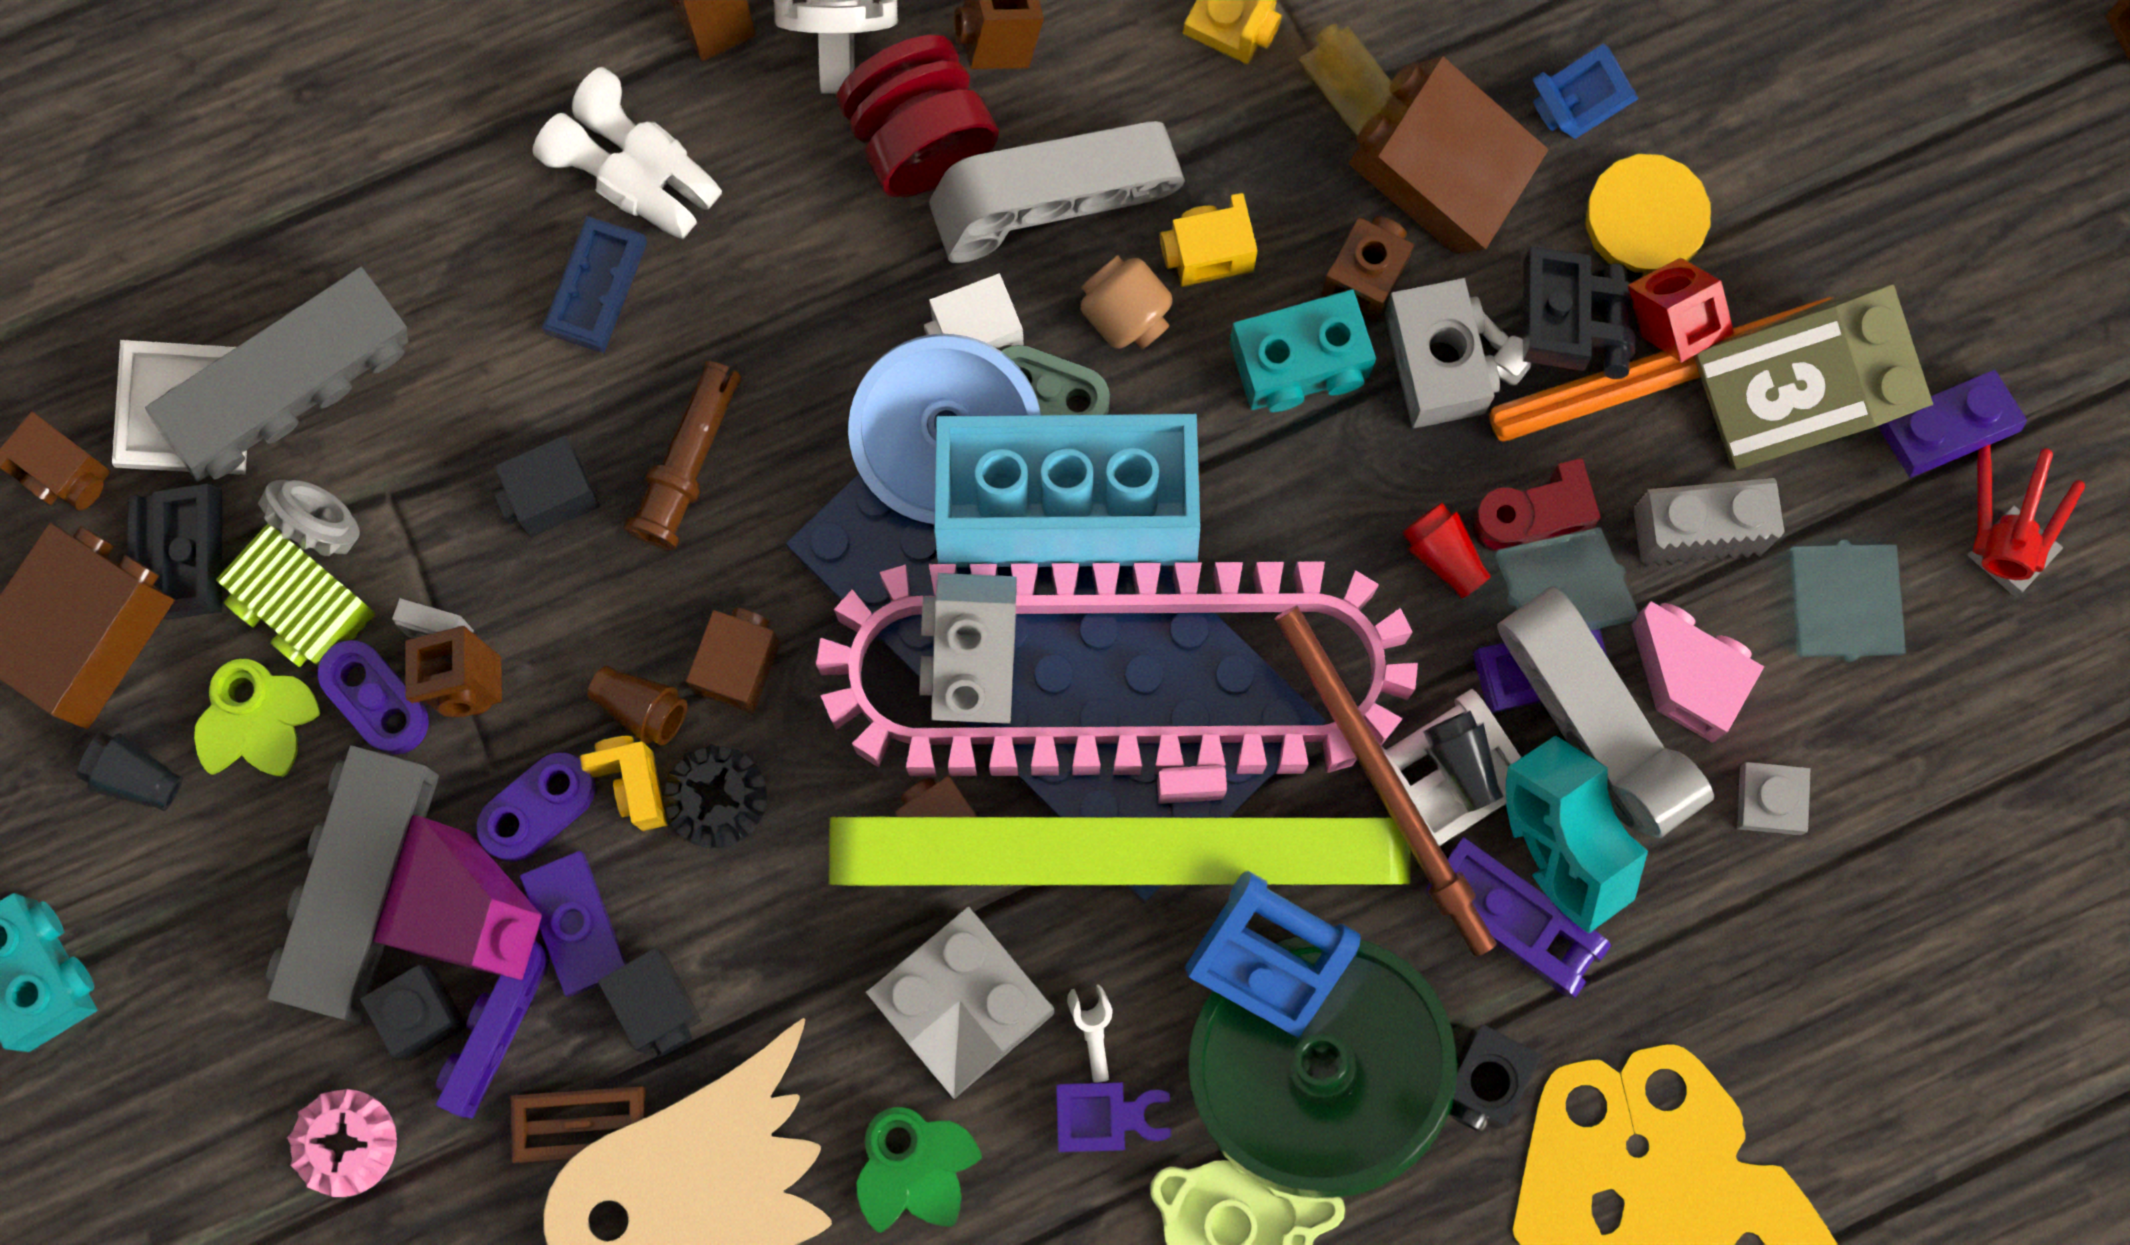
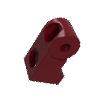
(1540, 513)

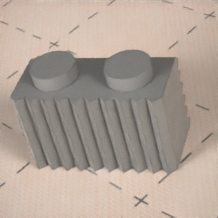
(1708, 521)

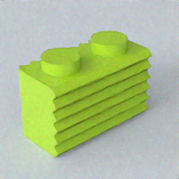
(293, 596)

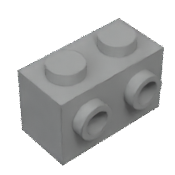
(972, 647)

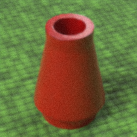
(1447, 550)

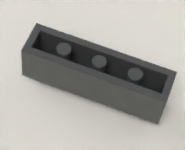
(279, 375)
(354, 855)

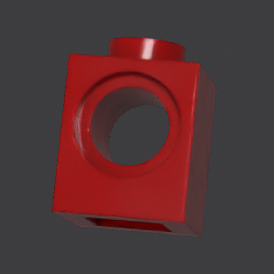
(1681, 309)

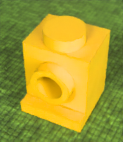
(1210, 243)

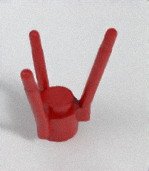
(2014, 545)

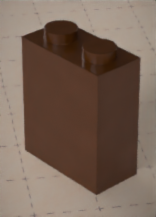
(1447, 155)
(75, 623)

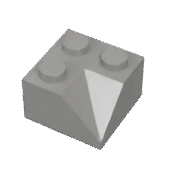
(961, 1002)

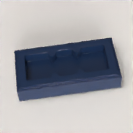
(595, 284)

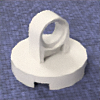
(835, 25)

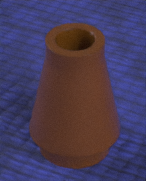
(642, 706)

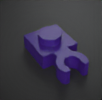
(1096, 1117)

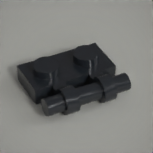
(1558, 312)

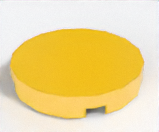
(1647, 213)

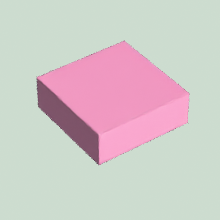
(1191, 784)

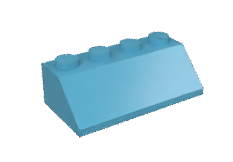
(1067, 489)

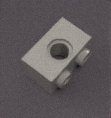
(1432, 388)

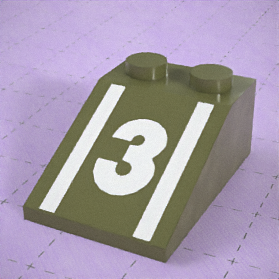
(1813, 376)

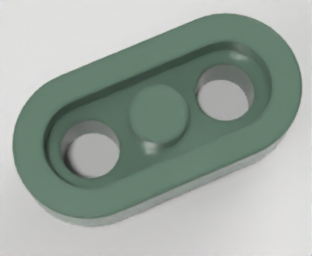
(1059, 380)

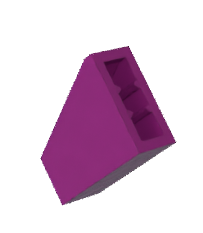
(456, 904)

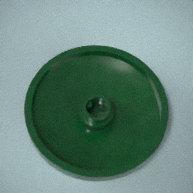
(1342, 1100)

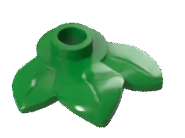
(919, 1178)

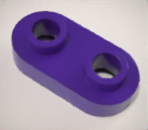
(373, 700)
(538, 811)

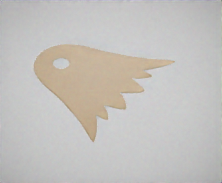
(699, 1168)

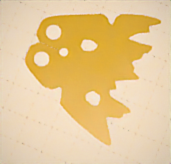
(1677, 1193)

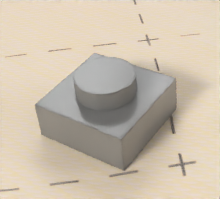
(1773, 798)

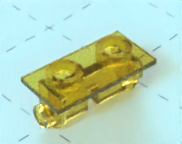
(1347, 76)

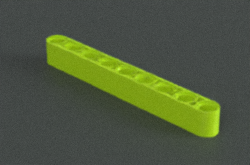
(1114, 851)

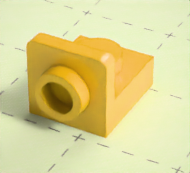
(1233, 25)
(639, 790)

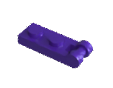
(1526, 920)
(494, 1025)

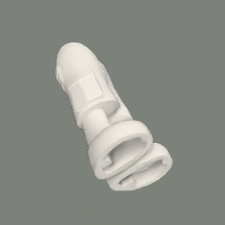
(639, 172)

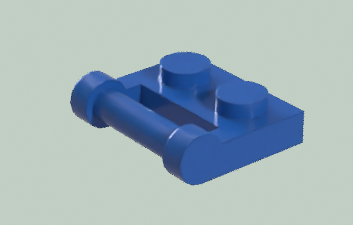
(1263, 973)

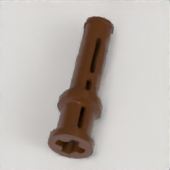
(674, 481)

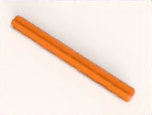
(1600, 392)

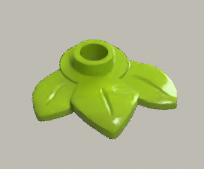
(257, 728)

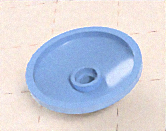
(897, 404)

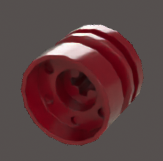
(915, 114)

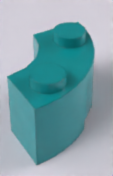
(1569, 824)

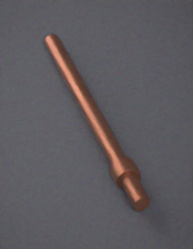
(1449, 889)

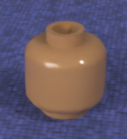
(1126, 303)

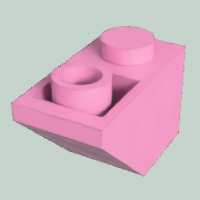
(1692, 674)

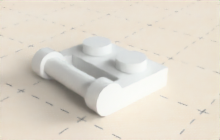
(1434, 795)

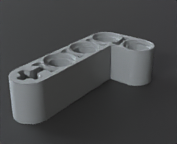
(1050, 183)
(1591, 706)

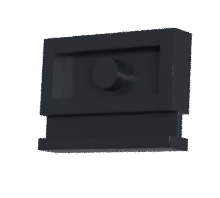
(181, 541)

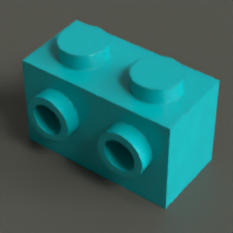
(1302, 352)
(38, 981)

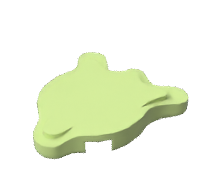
(1229, 1208)

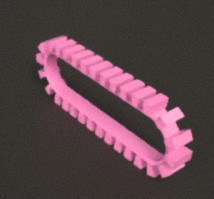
(873, 742)

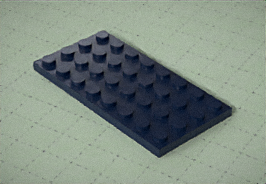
(1075, 666)

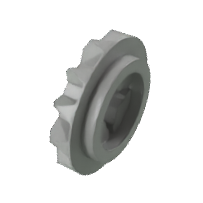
(309, 516)

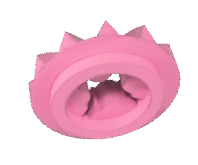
(359, 1169)

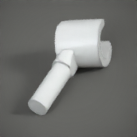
(1509, 355)
(1093, 1023)

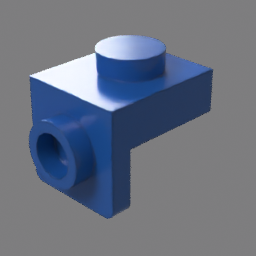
(1583, 93)

